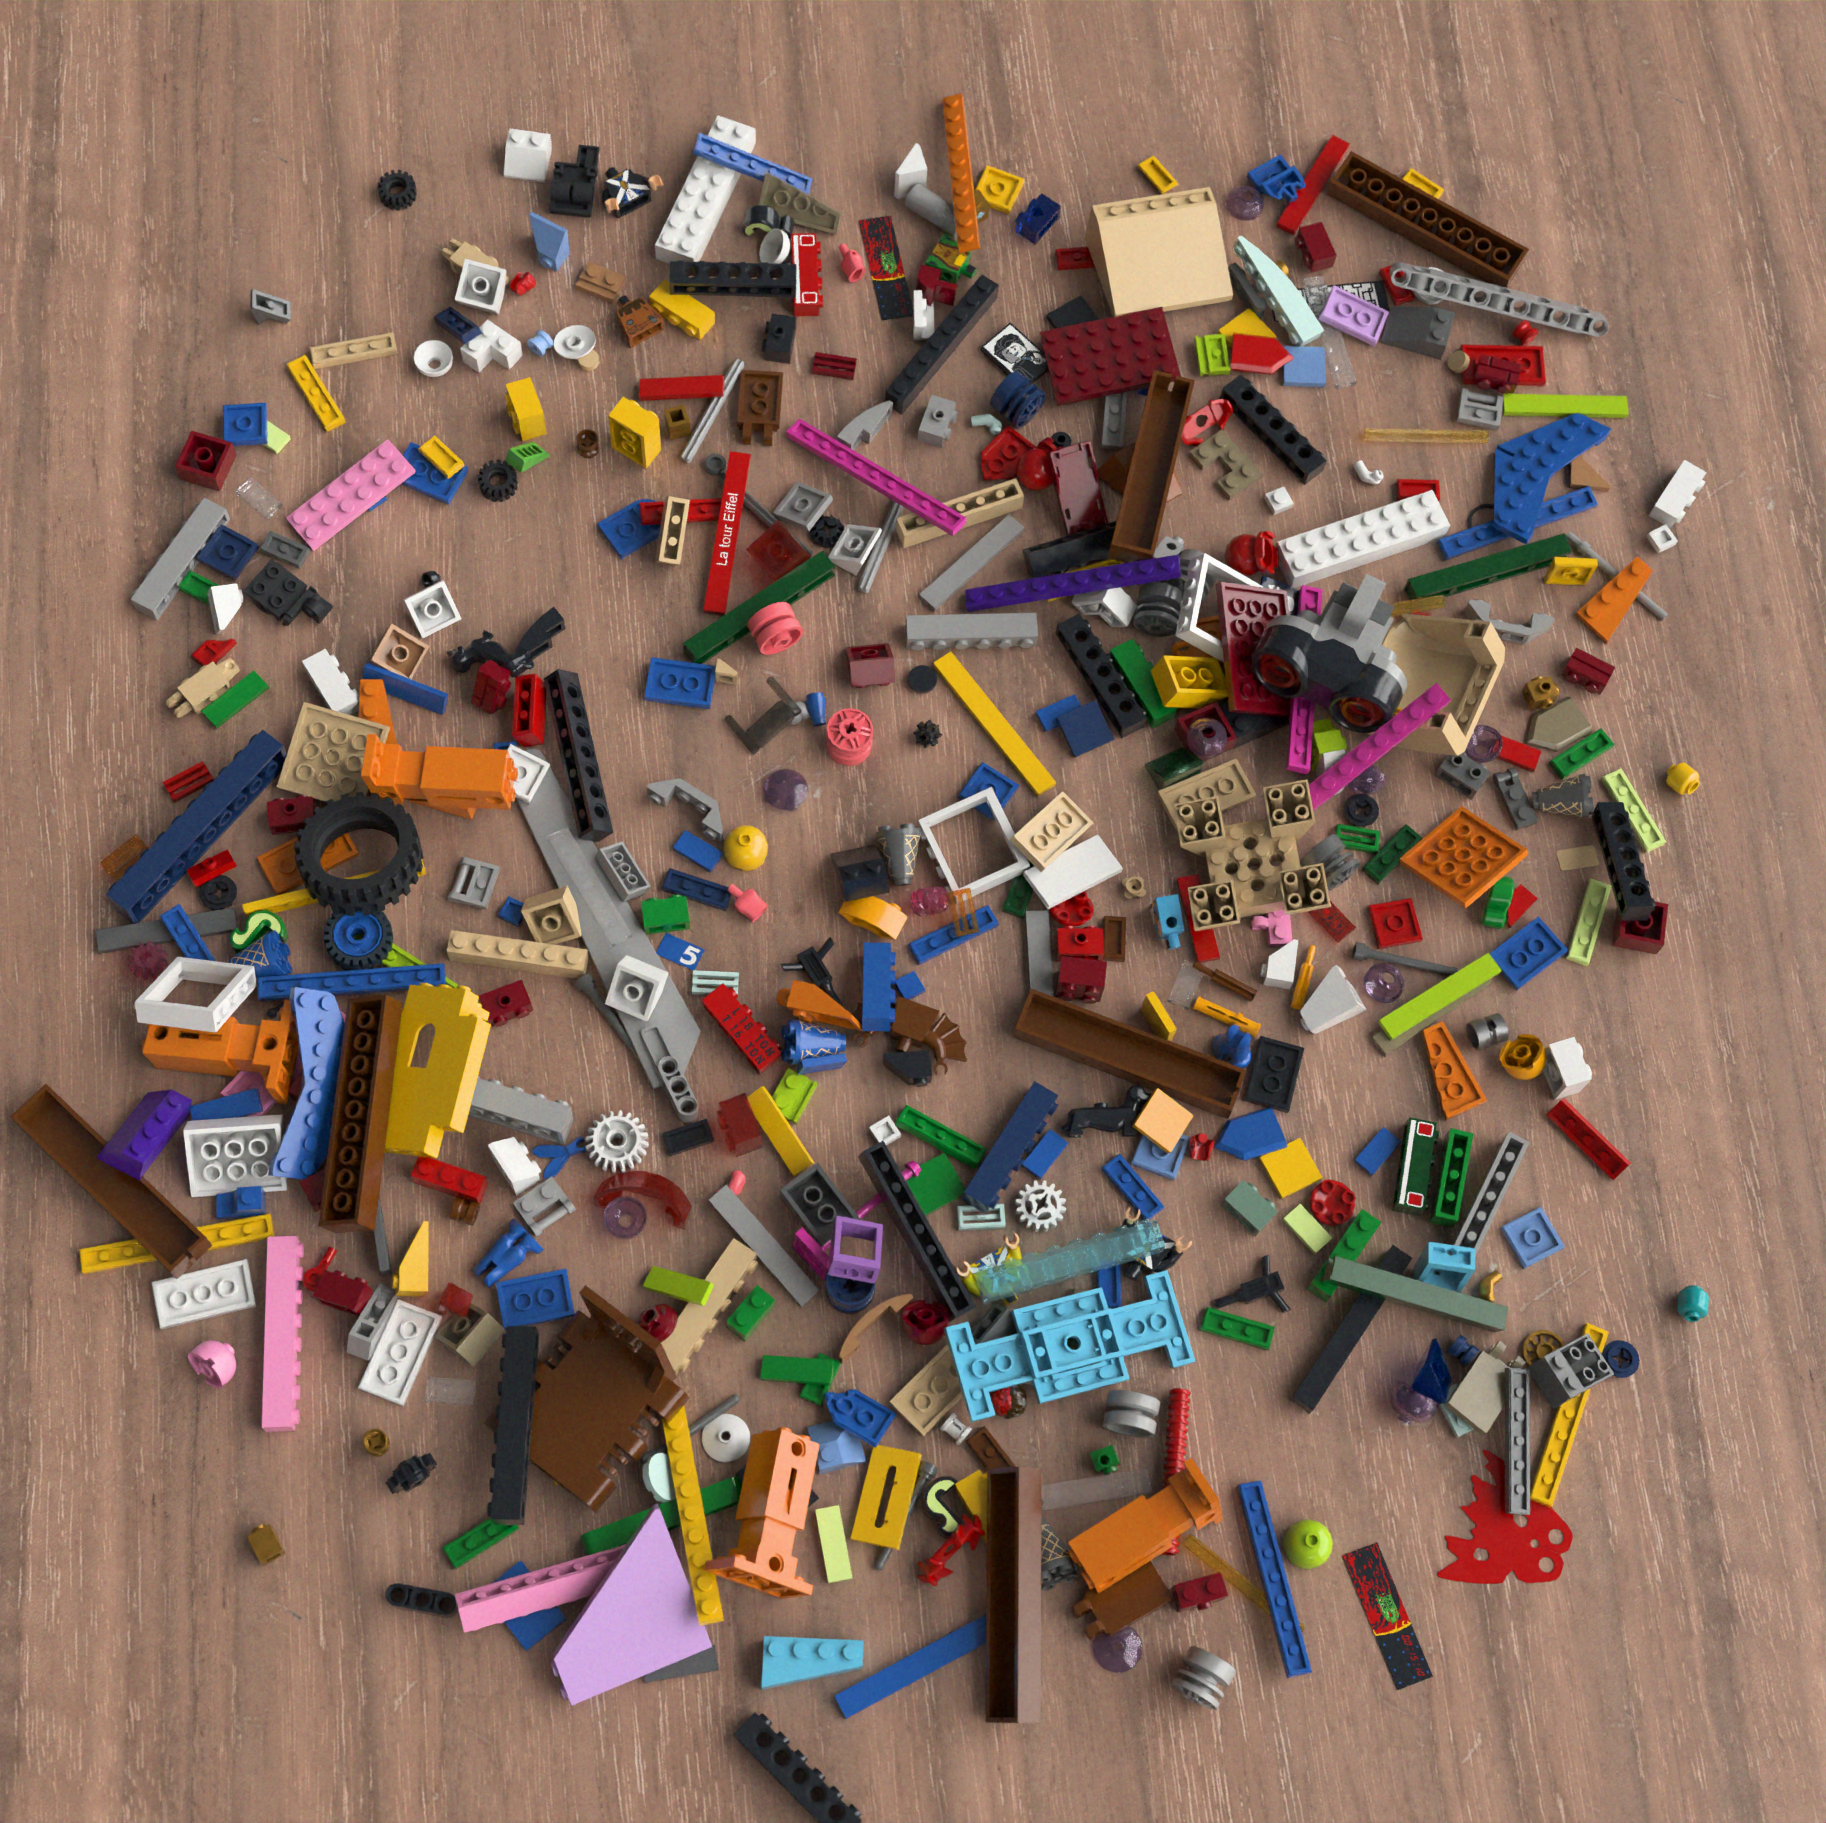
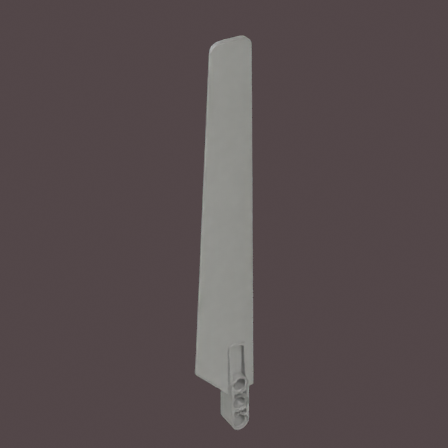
(671, 1029)

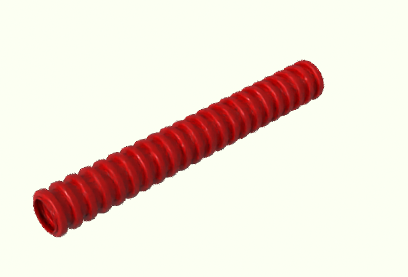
(1176, 1443)

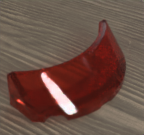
(648, 1185)

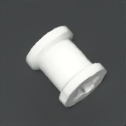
(956, 1429)

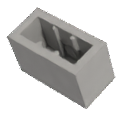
(937, 420)

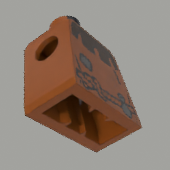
(638, 320)

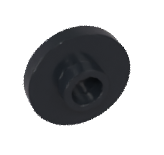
(922, 679)

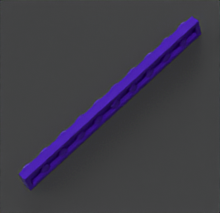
(1073, 583)

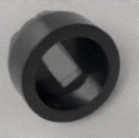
(430, 578)

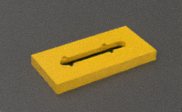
(906, 1473)

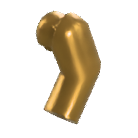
(1486, 1286)

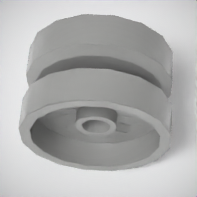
(1131, 1413)

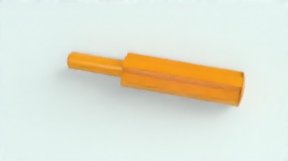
(1303, 980)

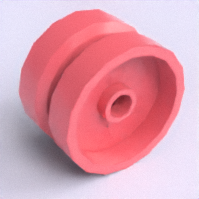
(775, 628)

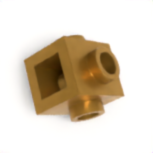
(1540, 693)

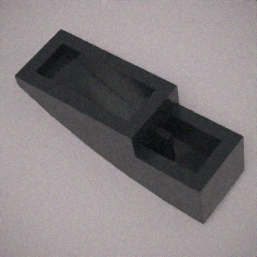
(538, 637)

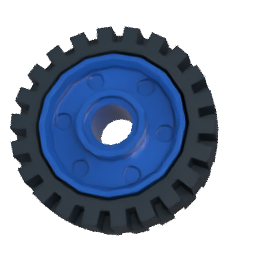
(363, 952)

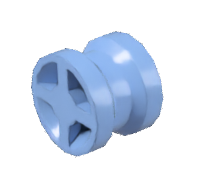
(540, 343)

